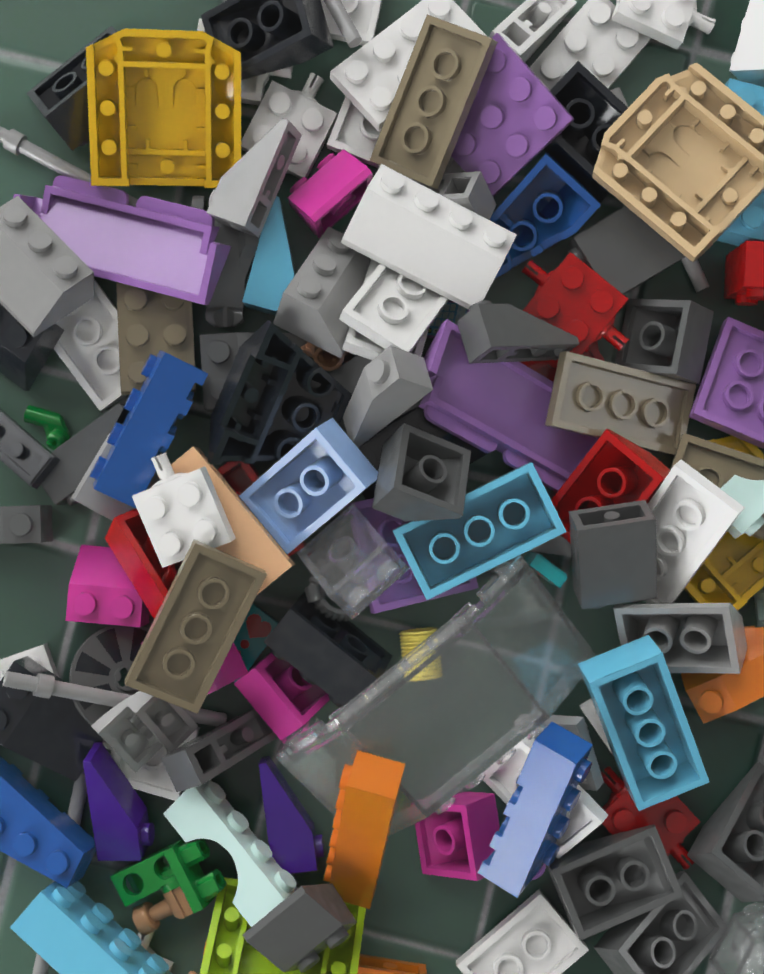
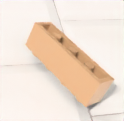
(252, 540)

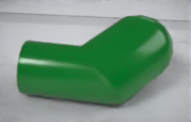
(52, 423)

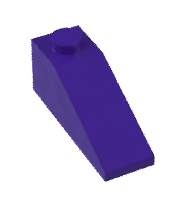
(116, 810)
(288, 824)

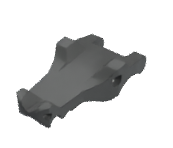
(226, 303)

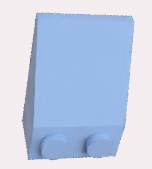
(309, 485)

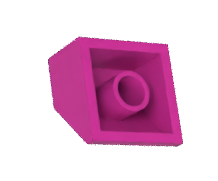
(330, 191)
(102, 591)
(281, 695)
(459, 837)

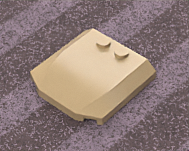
(685, 158)

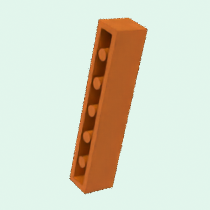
(362, 826)

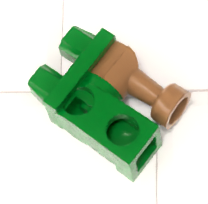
(177, 875)

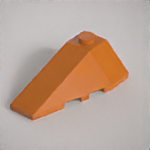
(724, 693)

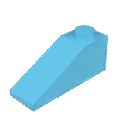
(271, 266)

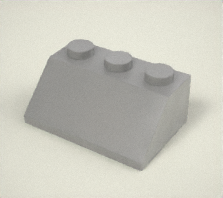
(38, 271)
(321, 292)
(688, 634)

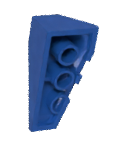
(543, 210)

